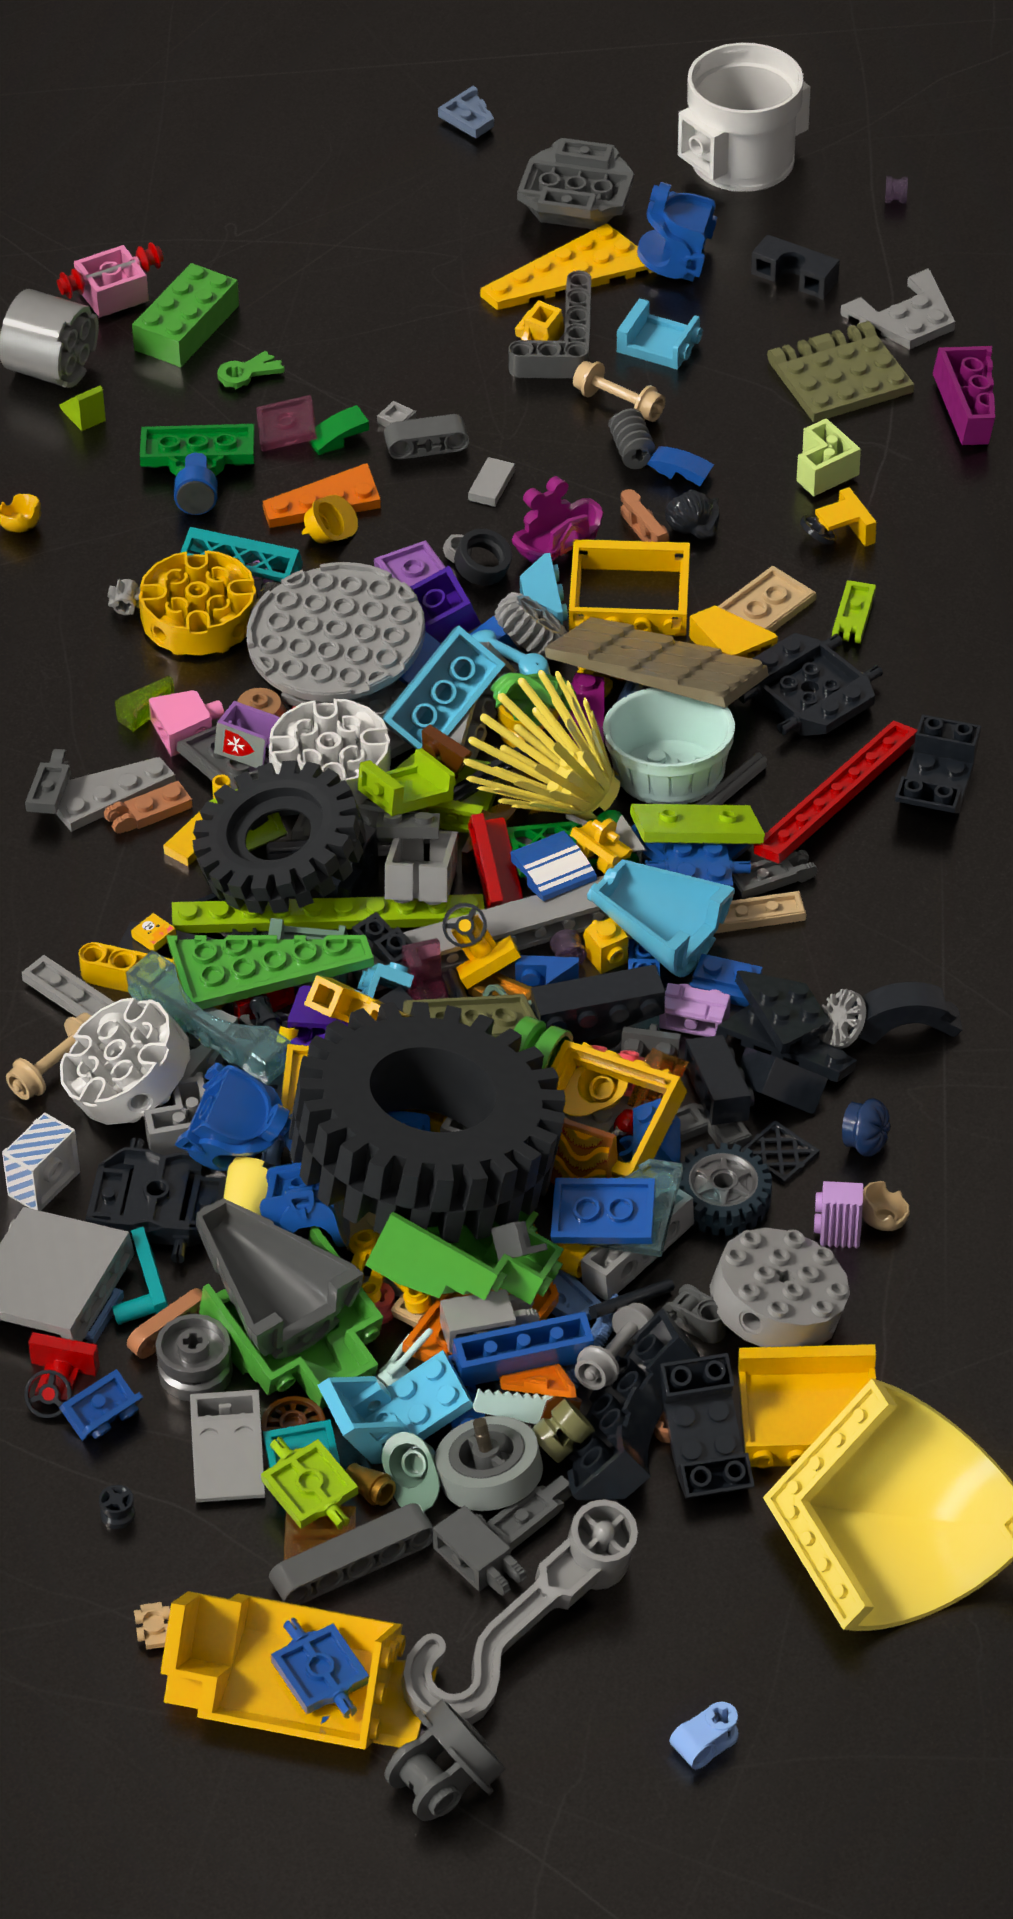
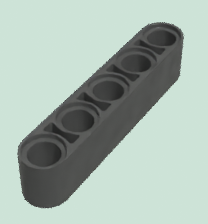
(352, 1554)

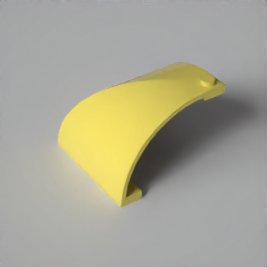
(895, 1511)

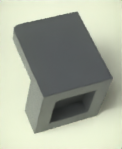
(514, 1240)

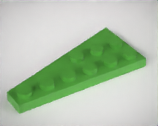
(253, 965)

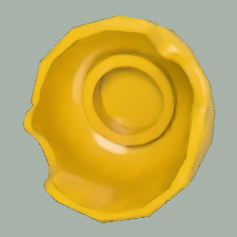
(21, 514)

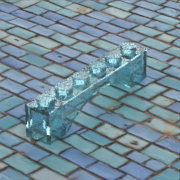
(252, 1048)

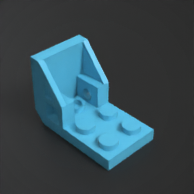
(413, 1404)

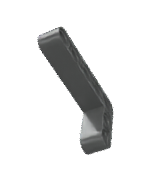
(558, 358)

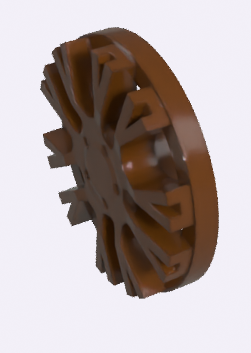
(291, 1417)

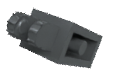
(476, 1551)

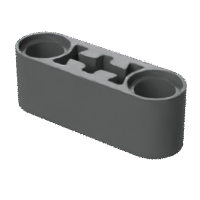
(426, 436)

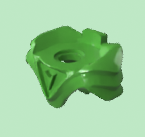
(509, 685)

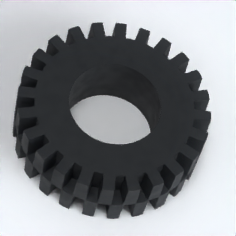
(437, 1067)

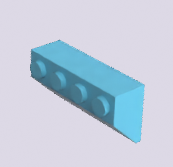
(443, 688)

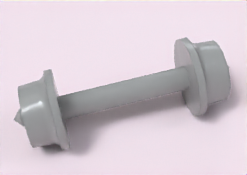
(597, 1365)

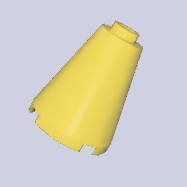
(246, 1183)

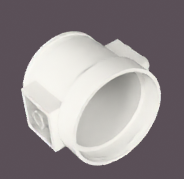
(743, 116)

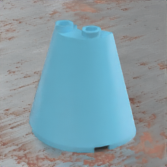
(664, 911)

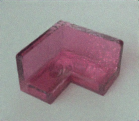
(424, 962)

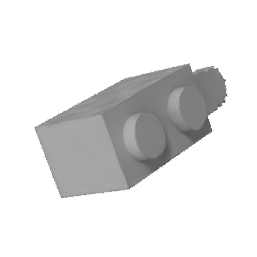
(473, 1315)

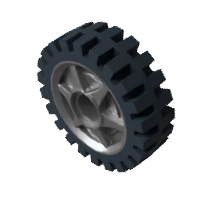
(726, 1188)

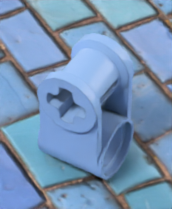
(704, 1736)

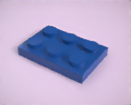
(603, 1211)

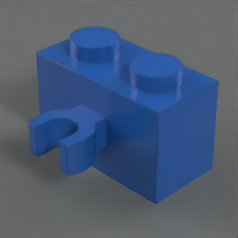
(671, 1145)

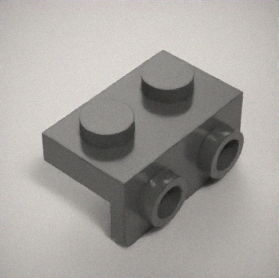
(408, 826)

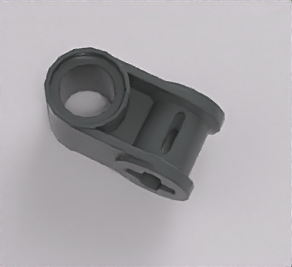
(697, 1314)

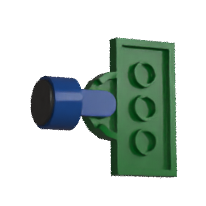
(196, 458)

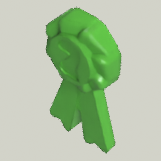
(238, 373)

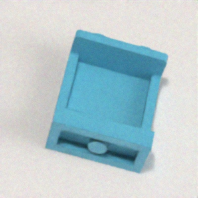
(656, 337)

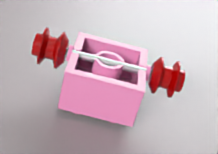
(112, 278)

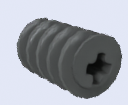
(632, 438)

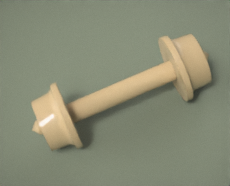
(590, 378)
(27, 1078)

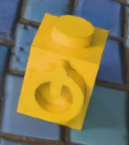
(606, 945)

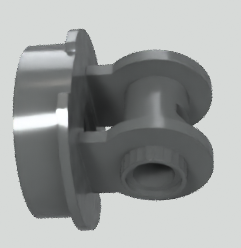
(416, 1767)

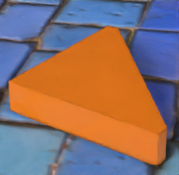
(544, 1380)

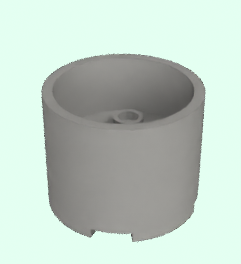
(48, 337)

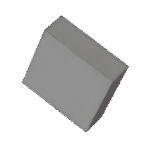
(395, 412)

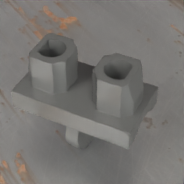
(644, 1040)

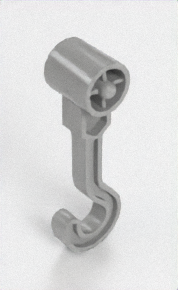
(590, 1558)

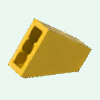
(729, 632)

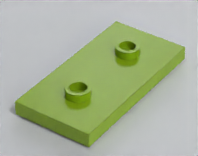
(697, 823)

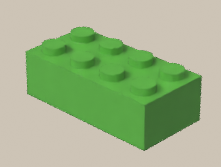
(185, 315)

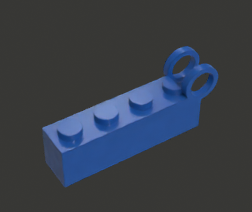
(520, 1348)

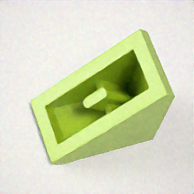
(86, 408)

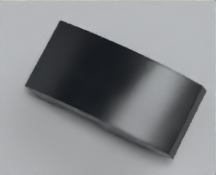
(383, 940)

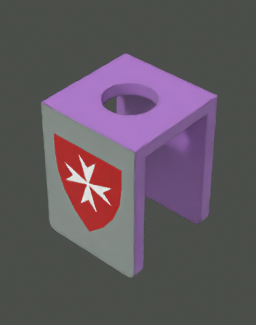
(244, 734)

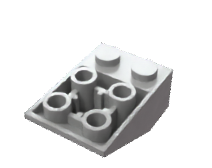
(227, 1445)

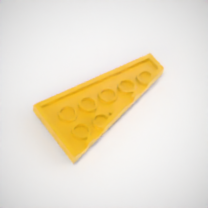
(600, 253)

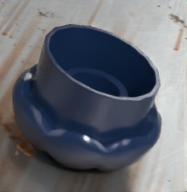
(866, 1126)

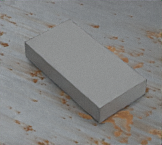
(491, 481)

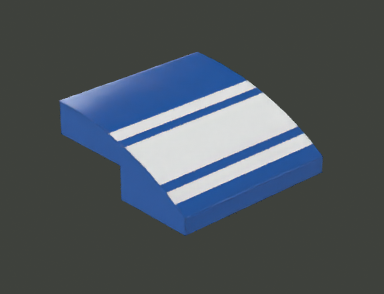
(553, 865)

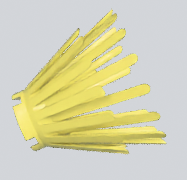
(574, 777)

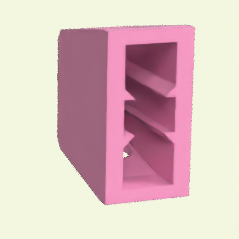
(182, 716)

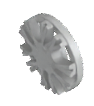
(843, 1018)

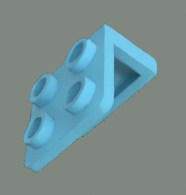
(385, 975)

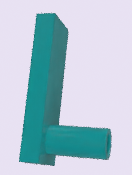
(149, 1303)

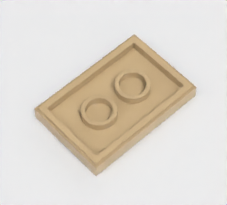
(770, 599)

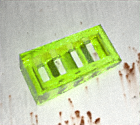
(133, 708)

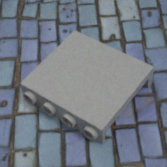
(59, 1271)

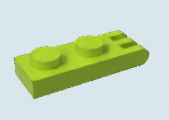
(854, 610)

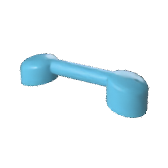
(527, 663)

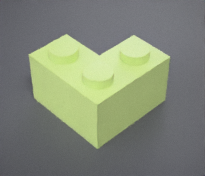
(826, 458)

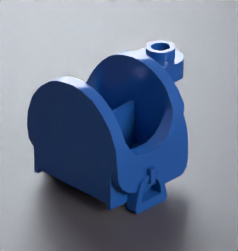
(680, 232)
(233, 1119)
(296, 1206)

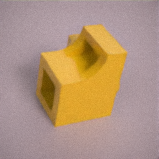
(541, 323)

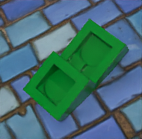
(337, 427)

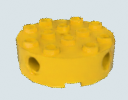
(197, 602)

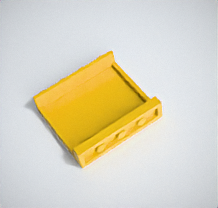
(796, 1395)

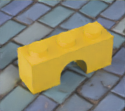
(339, 1000)

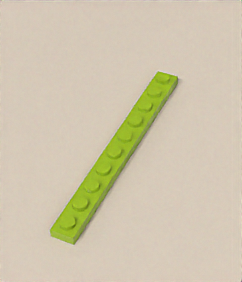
(322, 914)

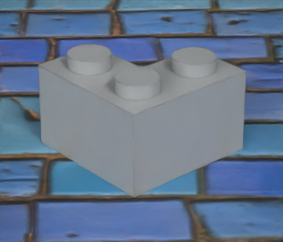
(169, 1122)

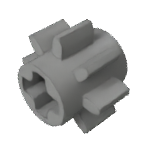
(124, 596)

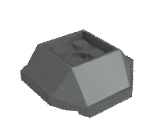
(576, 184)

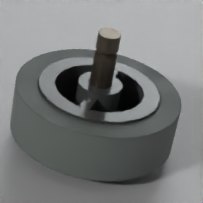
(489, 1463)

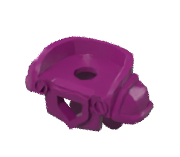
(555, 522)

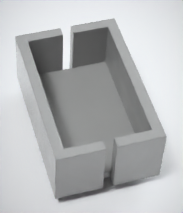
(412, 877)

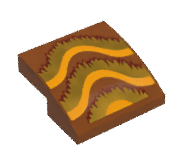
(584, 1152)

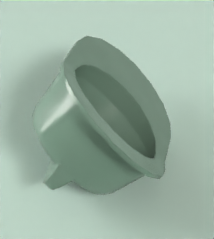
(412, 1468)

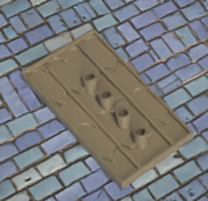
(658, 661)

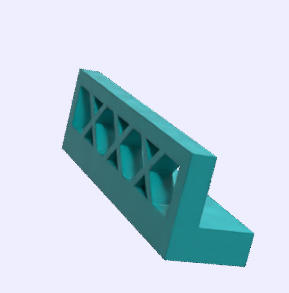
(246, 551)

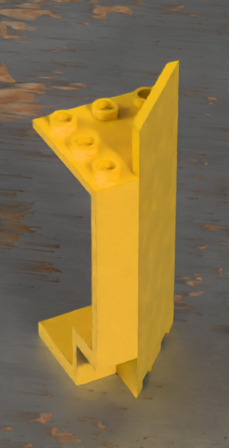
(223, 1667)

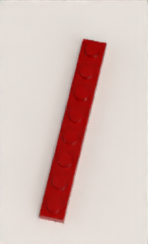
(835, 792)

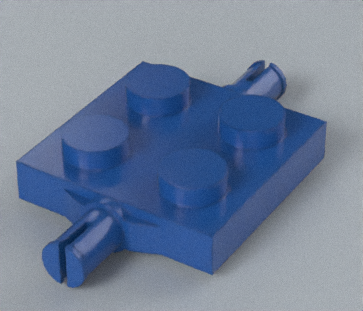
(701, 861)
(319, 1668)

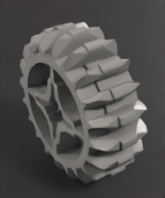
(528, 623)

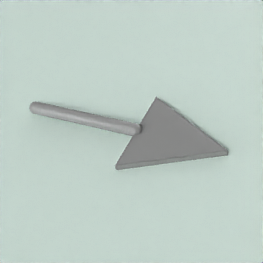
(623, 829)

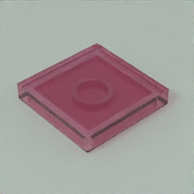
(286, 423)

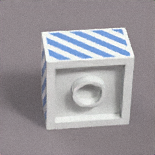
(41, 1162)

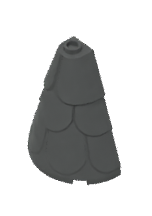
(276, 1278)

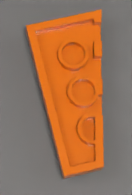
(353, 485)

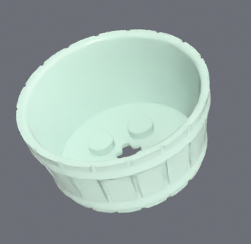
(668, 745)

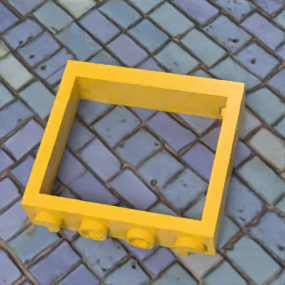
(636, 557)
(636, 1073)

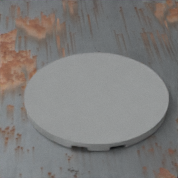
(336, 632)

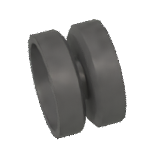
(194, 1356)

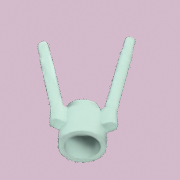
(395, 1367)

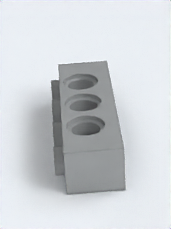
(610, 1270)

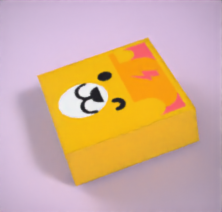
(153, 932)

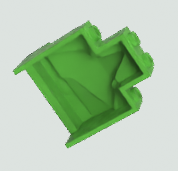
(435, 1267)
(335, 1355)

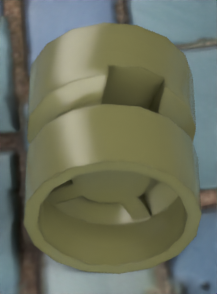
(571, 1422)

